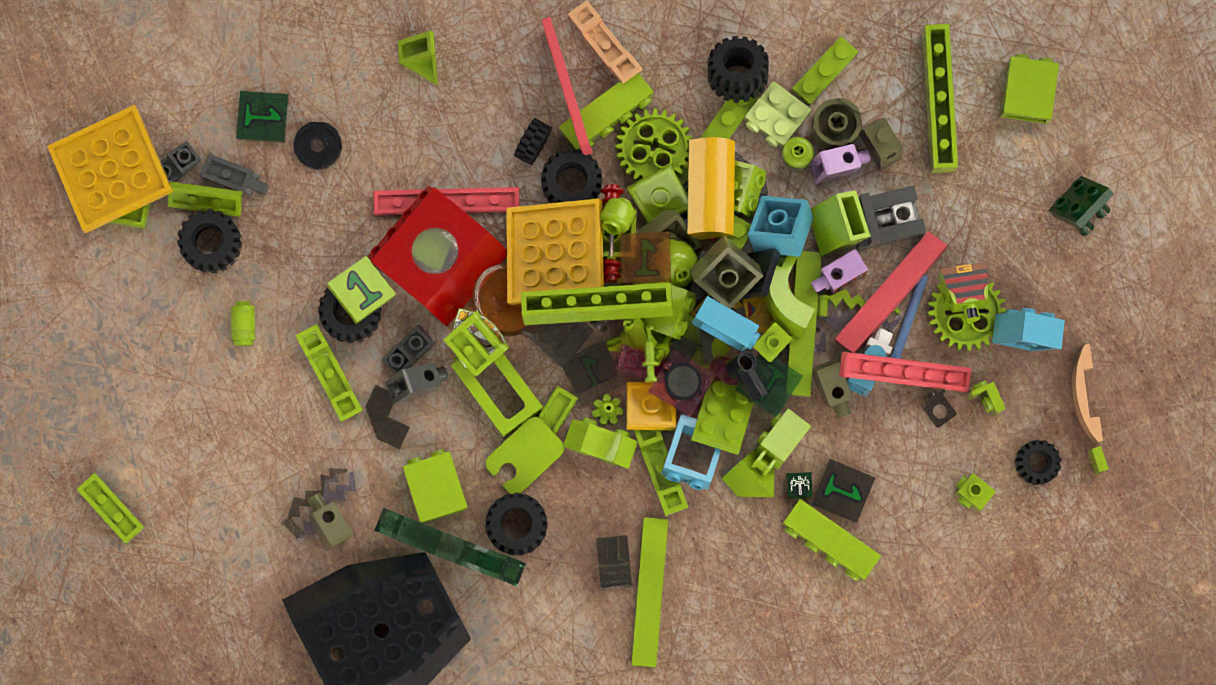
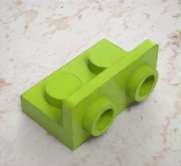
(747, 187)
(991, 398)

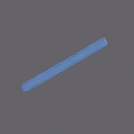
(909, 317)

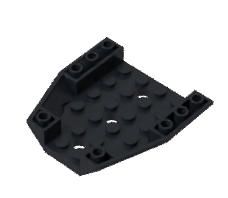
(354, 599)

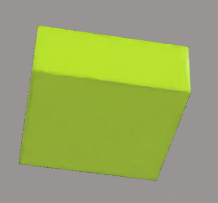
(1098, 459)

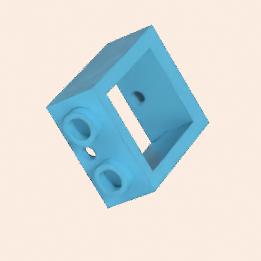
(726, 325)
(676, 473)

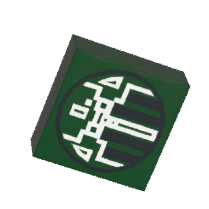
(799, 485)

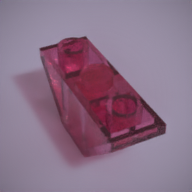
(629, 363)

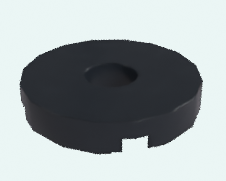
(323, 158)

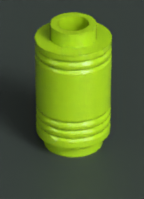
(243, 323)

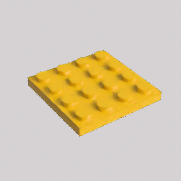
(110, 169)
(554, 247)

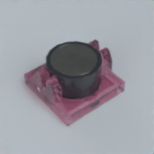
(682, 383)

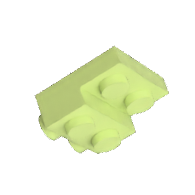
(776, 115)

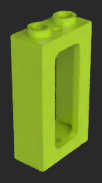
(503, 425)

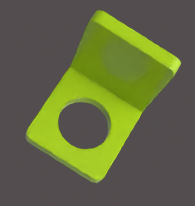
(772, 342)

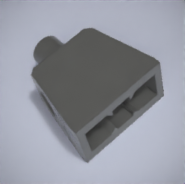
(415, 382)

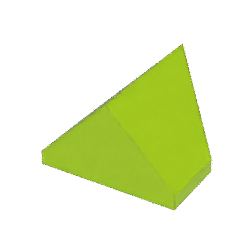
(419, 55)
(749, 481)

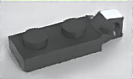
(232, 176)

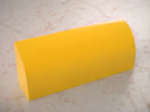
(711, 187)

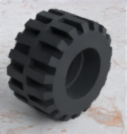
(738, 85)
(564, 161)
(201, 222)
(344, 332)
(501, 508)

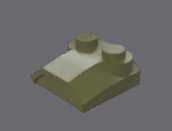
(671, 222)

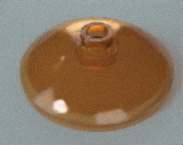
(488, 288)

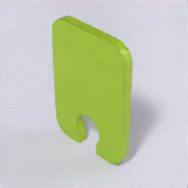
(530, 450)

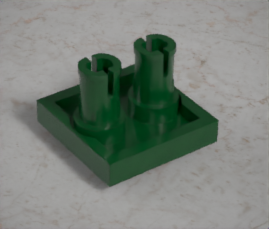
(1081, 203)

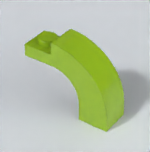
(783, 305)

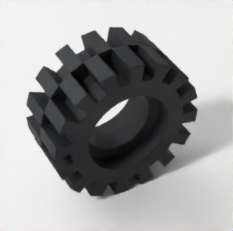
(532, 141)
(1051, 455)

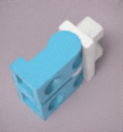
(877, 347)

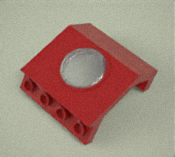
(437, 254)

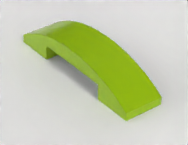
(329, 372)
(655, 456)

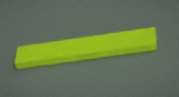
(802, 349)
(649, 592)

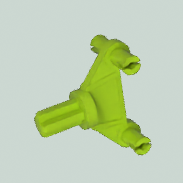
(635, 337)

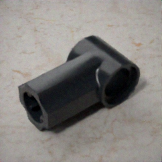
(747, 376)

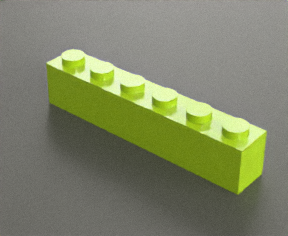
(940, 98)
(597, 303)

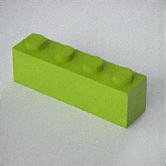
(609, 109)
(831, 540)

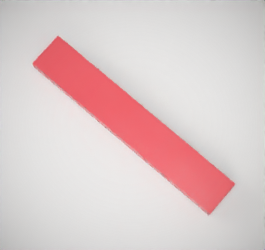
(566, 86)
(468, 199)
(891, 293)
(905, 372)

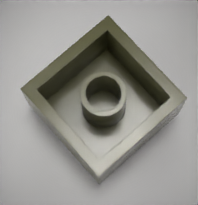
(726, 272)

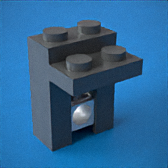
(902, 229)

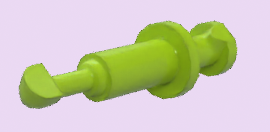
(650, 361)

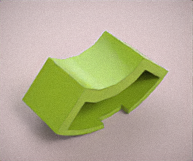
(600, 443)

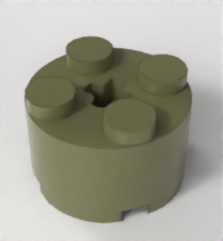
(831, 112)

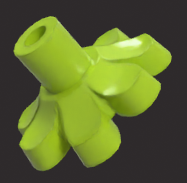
(607, 415)

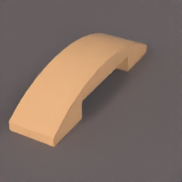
(604, 43)
(1090, 425)

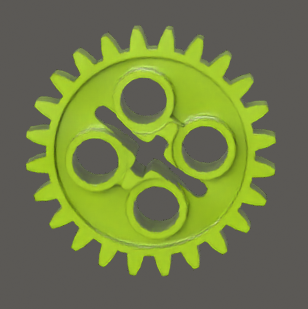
(661, 127)
(968, 334)

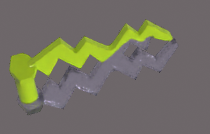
(835, 322)

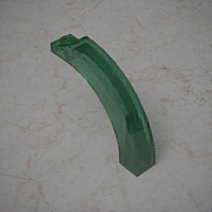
(450, 547)

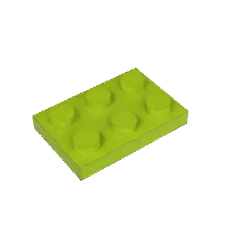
(722, 418)

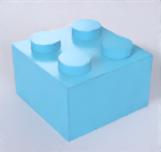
(781, 225)
(1028, 330)

